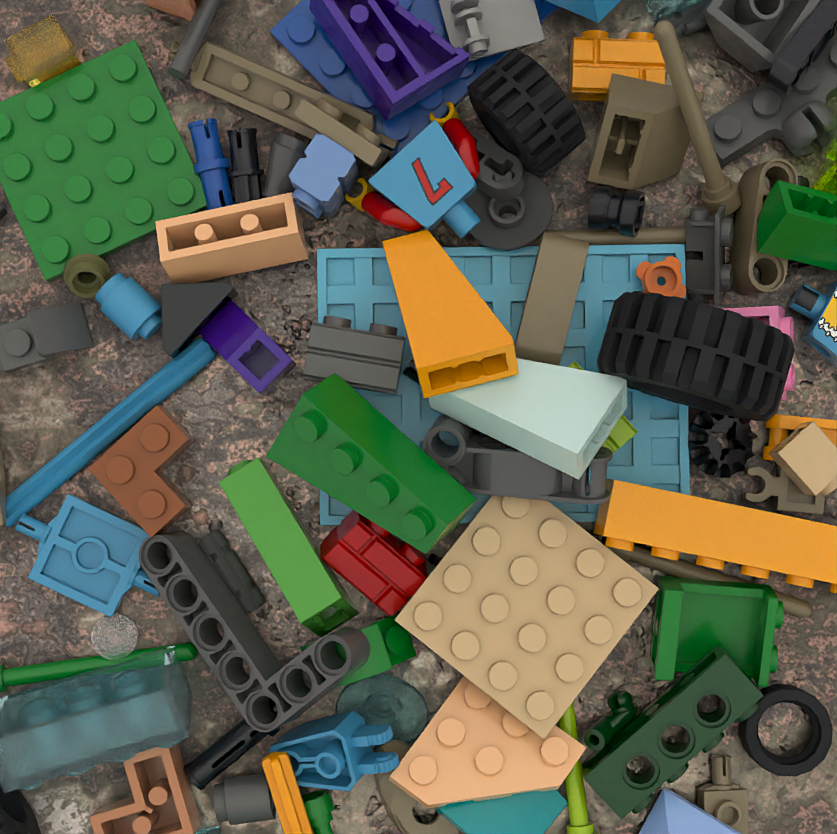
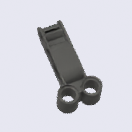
(500, 470)

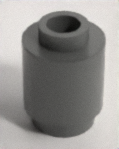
(244, 800)

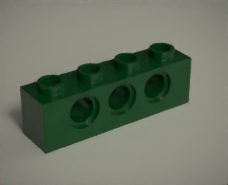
(713, 674)

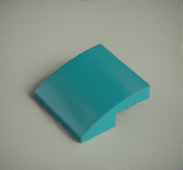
(515, 814)

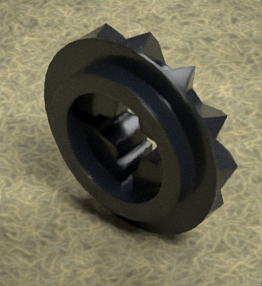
(707, 451)

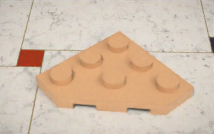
(482, 753)

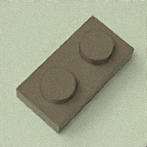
(326, 120)

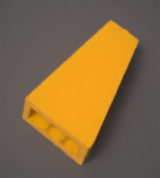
(446, 321)

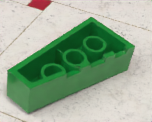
(369, 465)

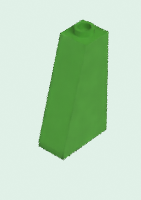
(287, 548)

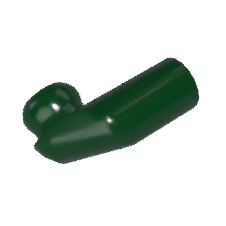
(613, 722)

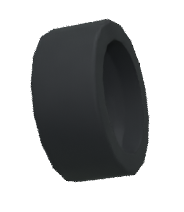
(811, 755)

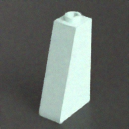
(543, 412)

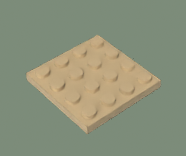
(527, 607)

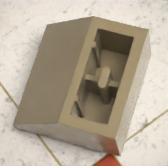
(638, 134)

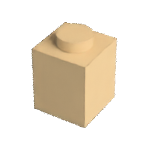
(808, 459)

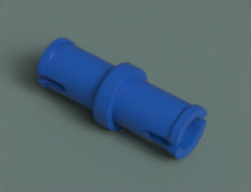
(211, 163)

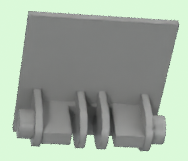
(491, 25)

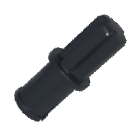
(245, 165)

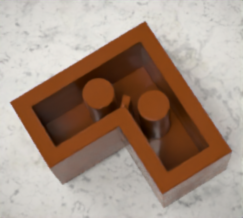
(135, 470)

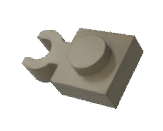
(785, 492)

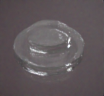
(114, 637)

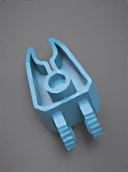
(336, 751)

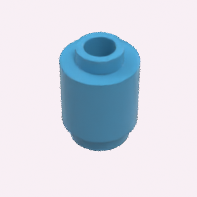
(130, 307)

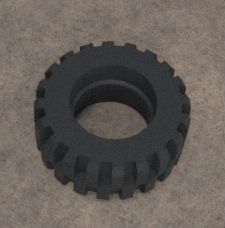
(696, 355)

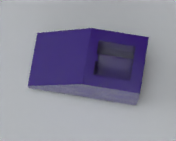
(247, 348)

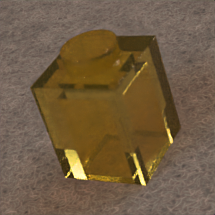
(40, 52)

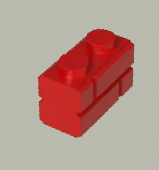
(374, 562)

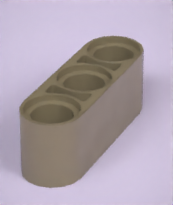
(744, 247)
(550, 298)

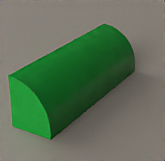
(799, 225)

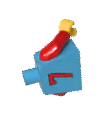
(426, 180)

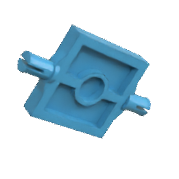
(88, 554)

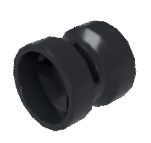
(621, 211)

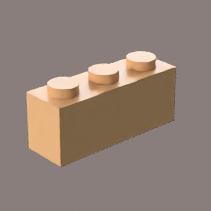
(231, 239)

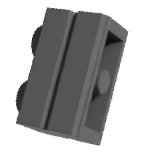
(360, 357)

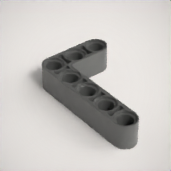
(242, 639)

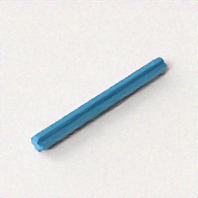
(108, 429)

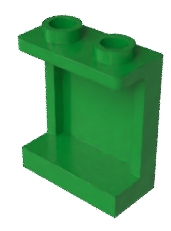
(701, 613)

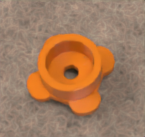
(667, 269)

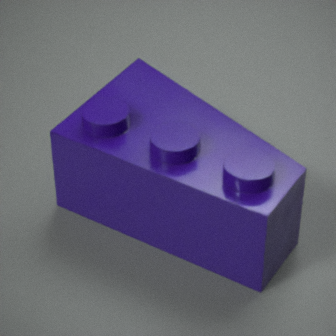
(389, 51)

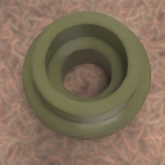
(82, 284)

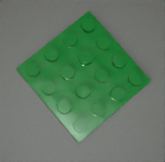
(94, 160)

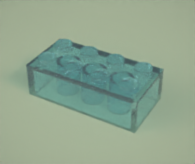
(93, 719)

